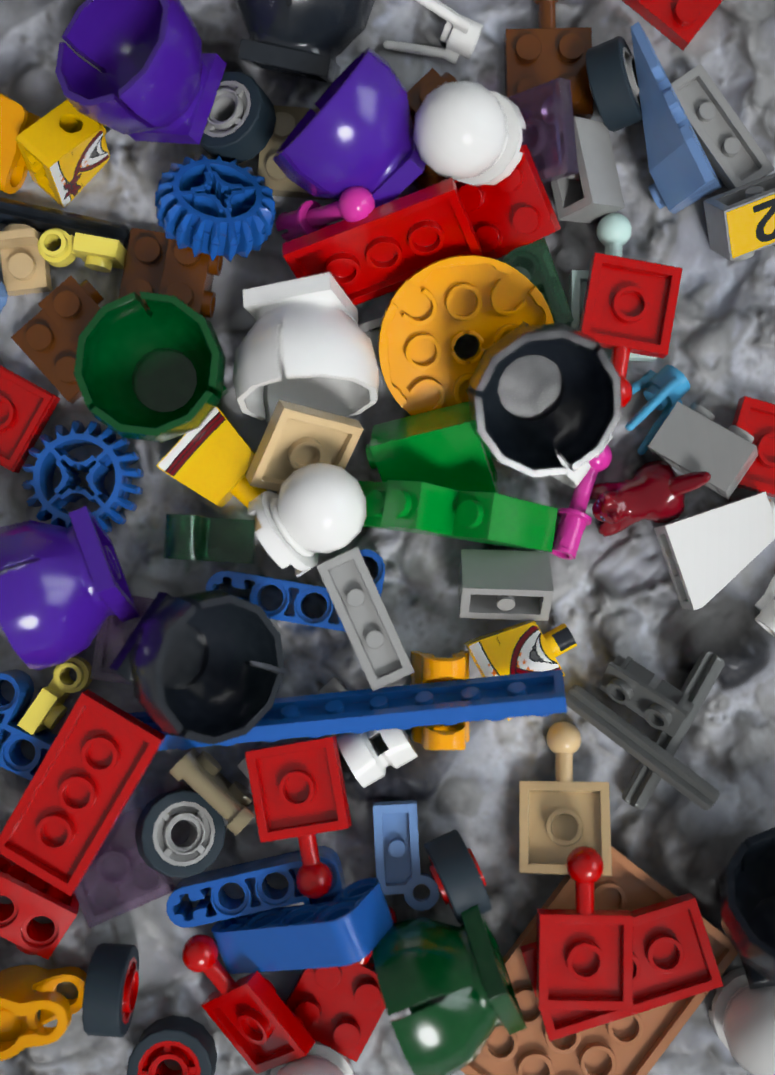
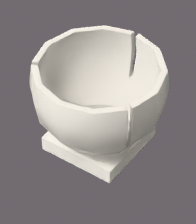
(304, 350)

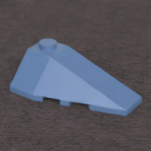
(673, 150)

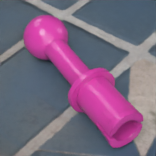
(352, 206)
(574, 519)

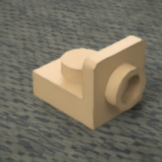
(22, 265)

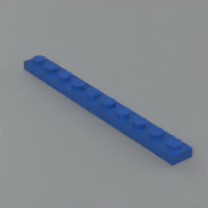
(398, 708)

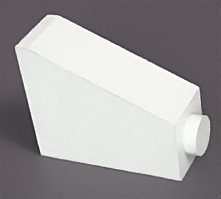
(715, 546)

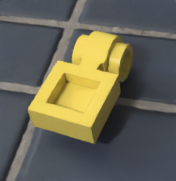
(96, 251)
(48, 705)

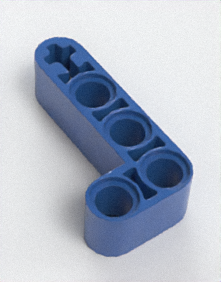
(293, 594)
(12, 735)
(258, 893)
(308, 934)

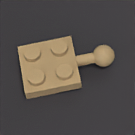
(300, 438)
(562, 812)

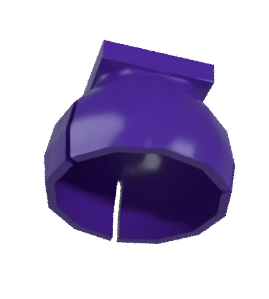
(151, 67)
(356, 137)
(59, 587)

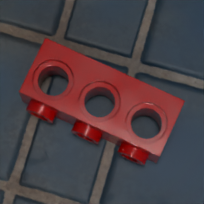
(31, 899)

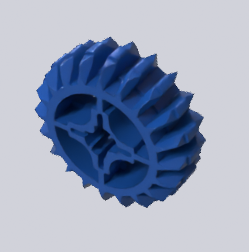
(215, 207)
(97, 467)

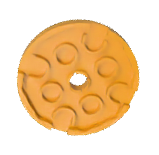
(439, 307)

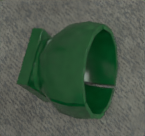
(151, 368)
(451, 985)

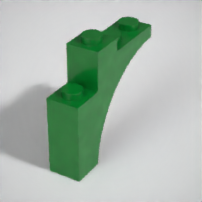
(459, 514)

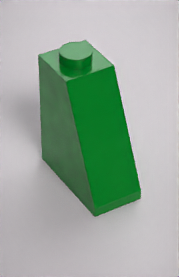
(433, 449)

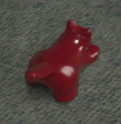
(650, 494)

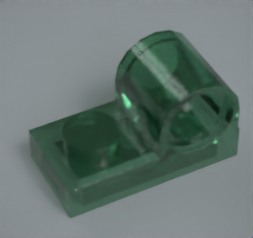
(543, 274)
(209, 539)

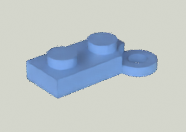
(398, 852)

